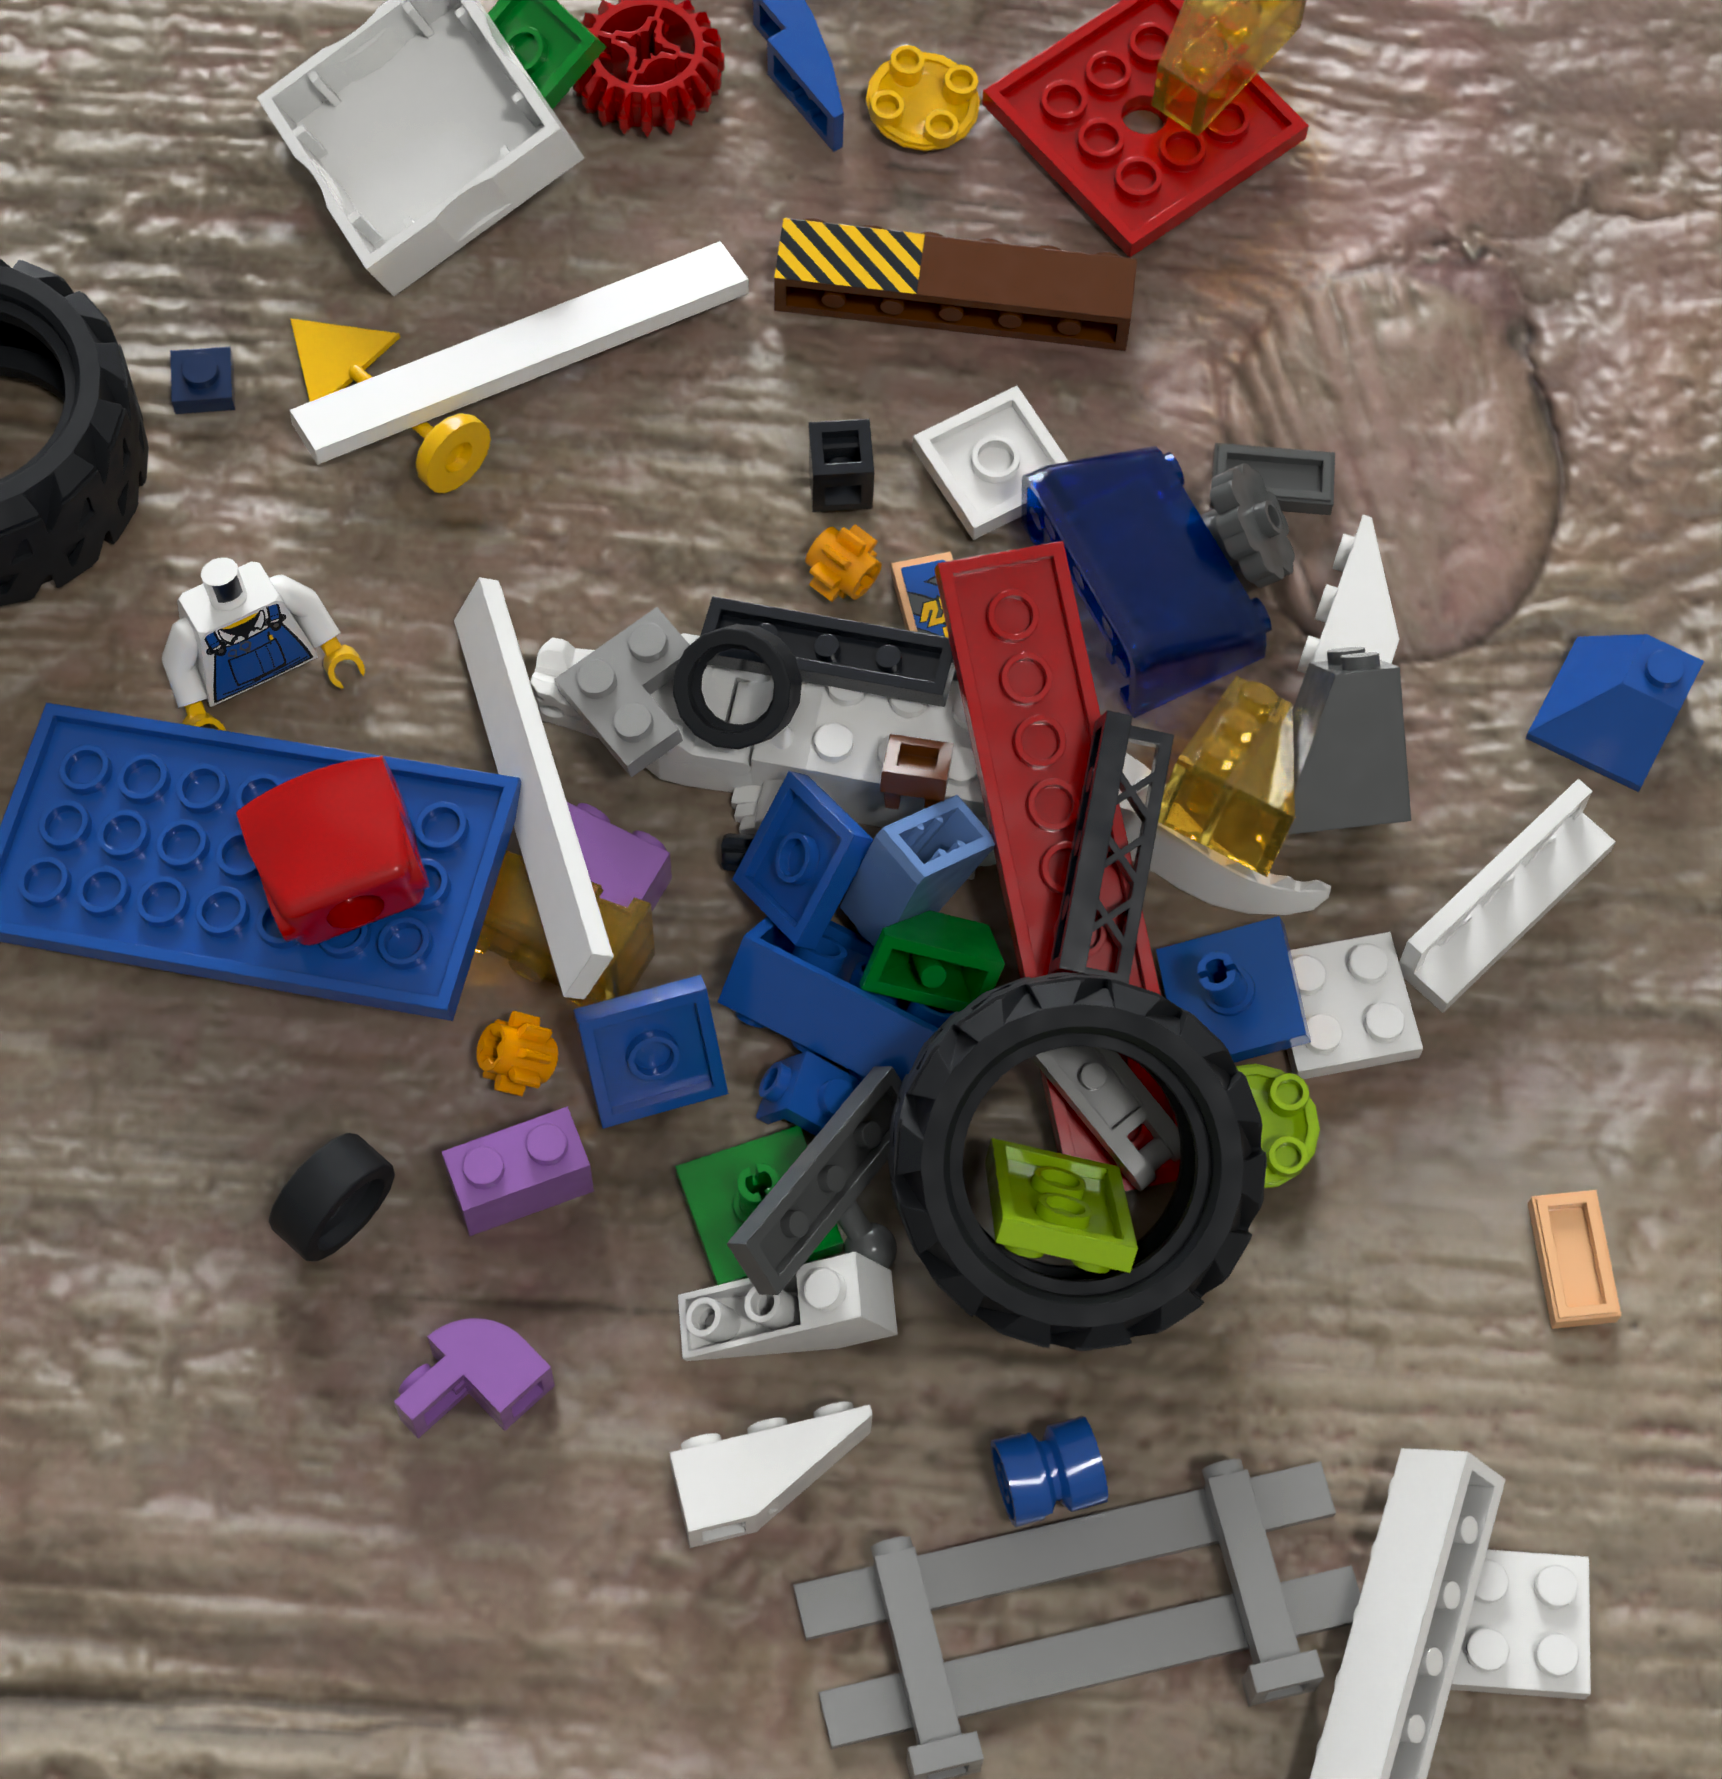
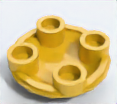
(923, 99)

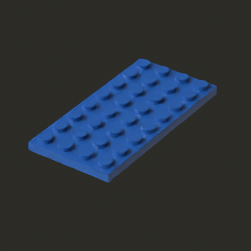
(136, 857)

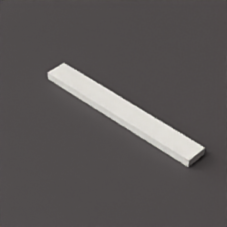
(518, 352)
(543, 817)

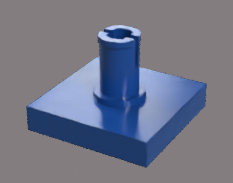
(802, 860)
(1239, 987)
(651, 1051)

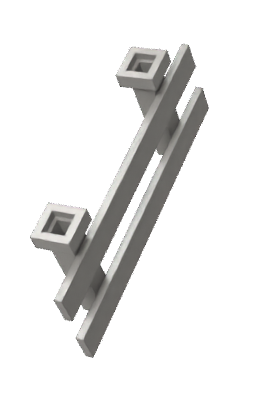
(936, 1693)

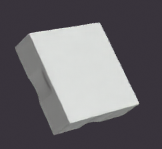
(419, 133)

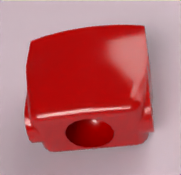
(334, 850)

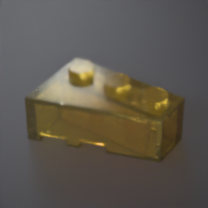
(1217, 53)
(1237, 778)
(517, 934)

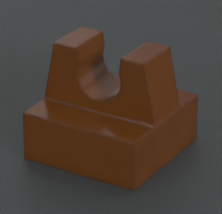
(915, 770)

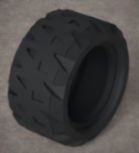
(91, 468)
(1190, 1243)

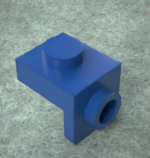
(804, 1091)

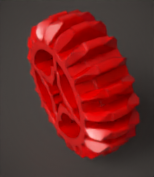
(651, 76)

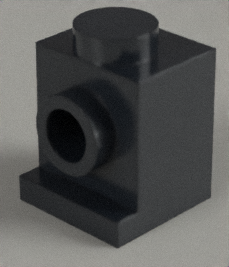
(841, 465)

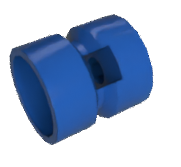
(1058, 1468)

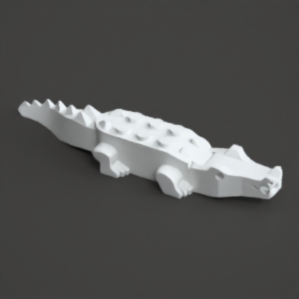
(842, 745)

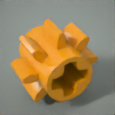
(843, 562)
(517, 1053)

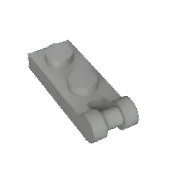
(1112, 1106)

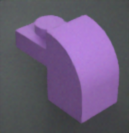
(475, 1360)

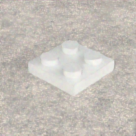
(982, 458)
(1353, 1007)
(1528, 1627)

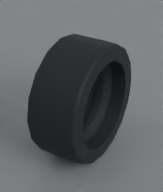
(691, 701)
(331, 1197)

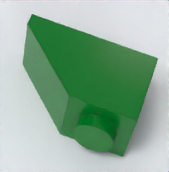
(934, 961)

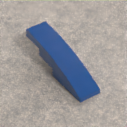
(801, 65)

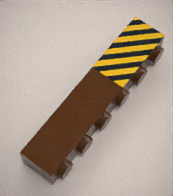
(954, 284)

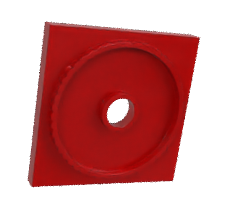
(1134, 185)

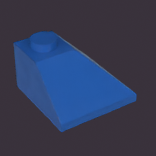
(1615, 704)

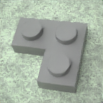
(615, 689)

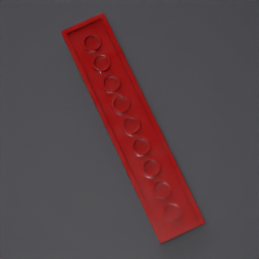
(1031, 736)

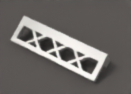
(1505, 899)

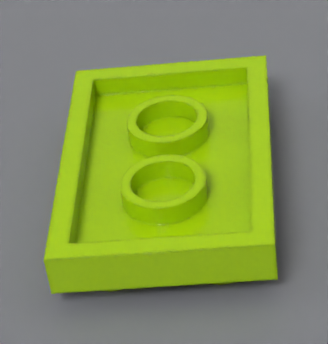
(1059, 1207)

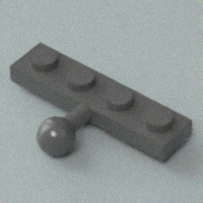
(823, 1191)

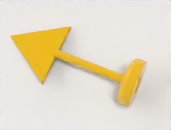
(340, 354)

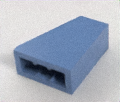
(916, 866)

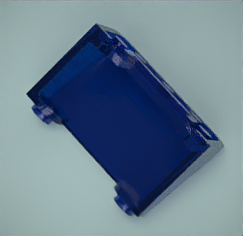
(1146, 572)

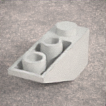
(1360, 607)
(820, 1308)
(747, 1479)

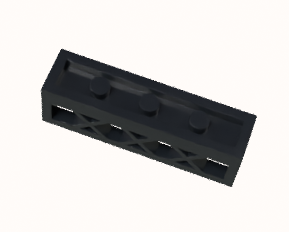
(843, 652)
(1093, 840)

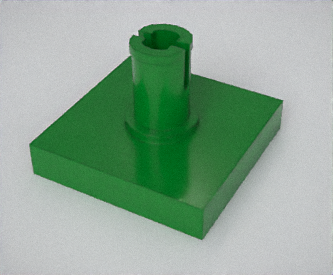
(547, 43)
(727, 1189)

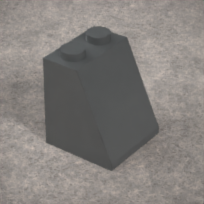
(1349, 744)

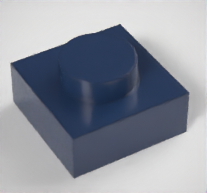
(202, 380)

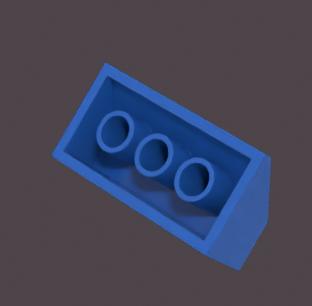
(820, 1001)

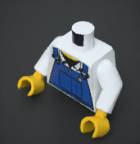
(243, 633)

